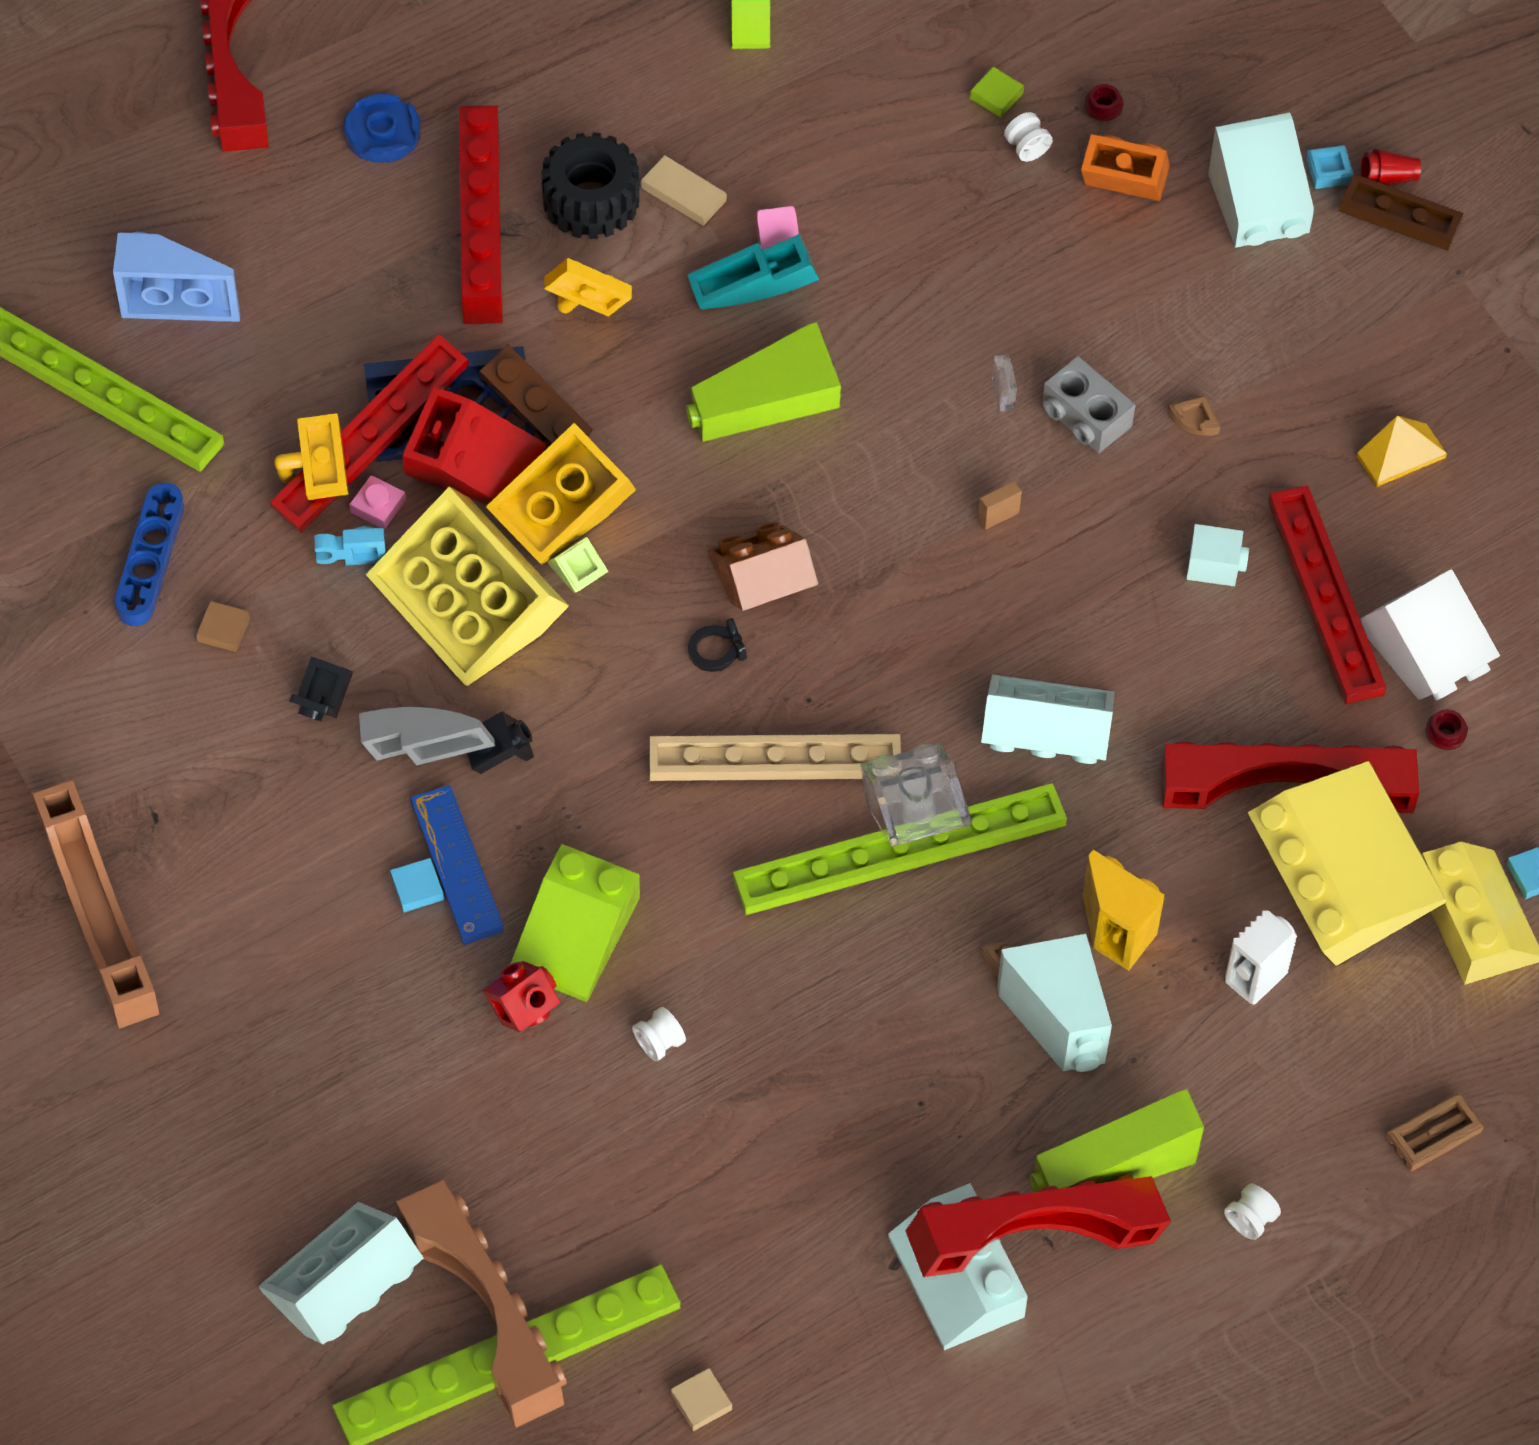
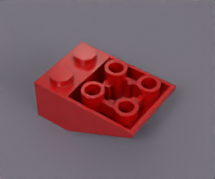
(467, 447)

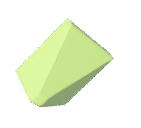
(578, 565)

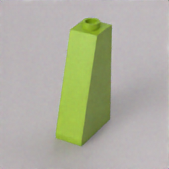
(767, 388)
(1139, 1145)

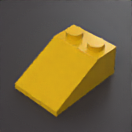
(561, 495)

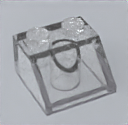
(915, 794)

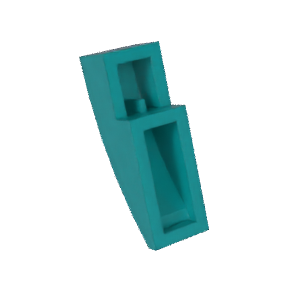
(754, 274)

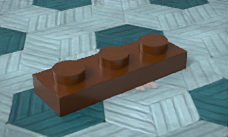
(1401, 212)
(530, 396)

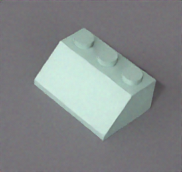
(1048, 718)
(342, 1272)
(966, 1301)

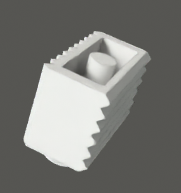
(1260, 956)

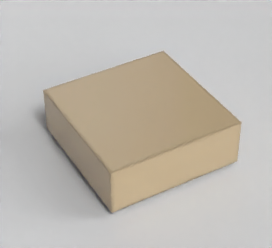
(701, 1399)

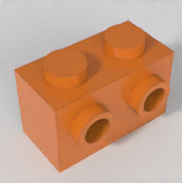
(1125, 167)

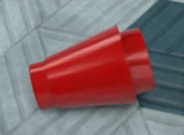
(1389, 167)

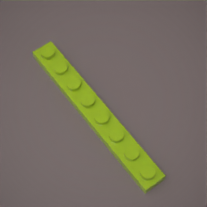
(107, 393)
(873, 857)
(469, 1370)

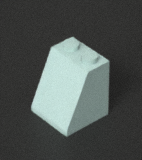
(1261, 180)
(1058, 999)

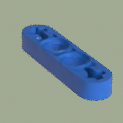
(147, 553)

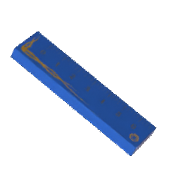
(456, 865)

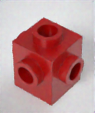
(522, 995)

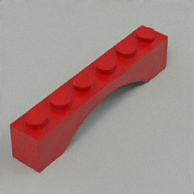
(239, 103)
(480, 215)
(1202, 774)
(1113, 1212)

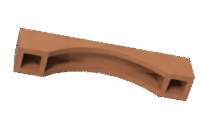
(95, 904)
(520, 1371)

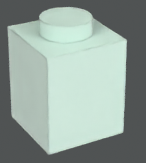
(1216, 555)

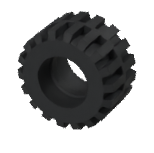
(590, 161)

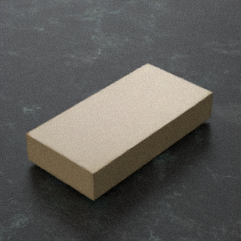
(684, 190)

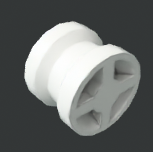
(1028, 136)
(659, 1034)
(1252, 1211)

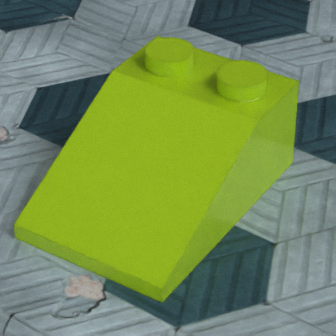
(578, 919)

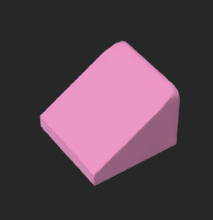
(776, 225)

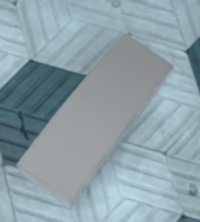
(421, 733)

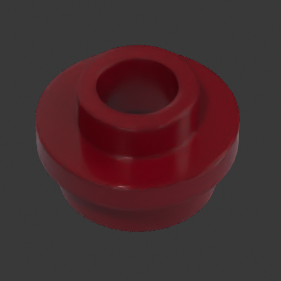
(1106, 95)
(1448, 720)

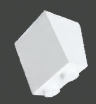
(1431, 637)

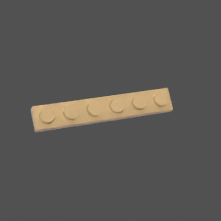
(766, 756)

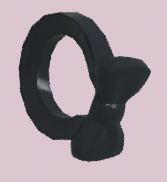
(736, 651)

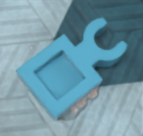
(356, 546)

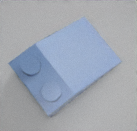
(171, 281)

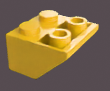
(1120, 910)

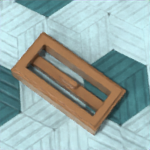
(1406, 1149)

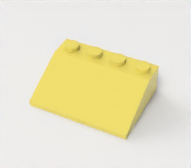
(466, 587)
(1347, 860)

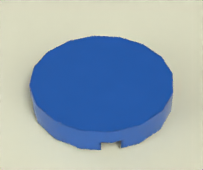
(382, 128)

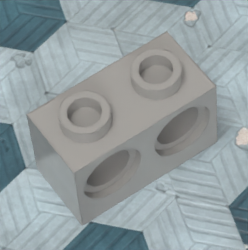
(1093, 400)

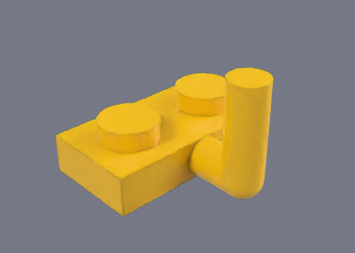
(586, 286)
(319, 457)

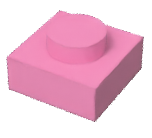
(377, 502)

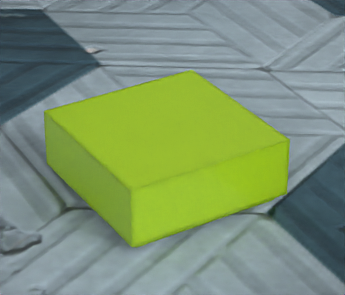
(997, 92)

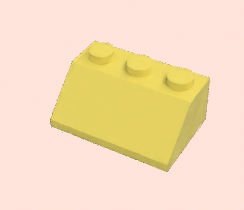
(1481, 914)

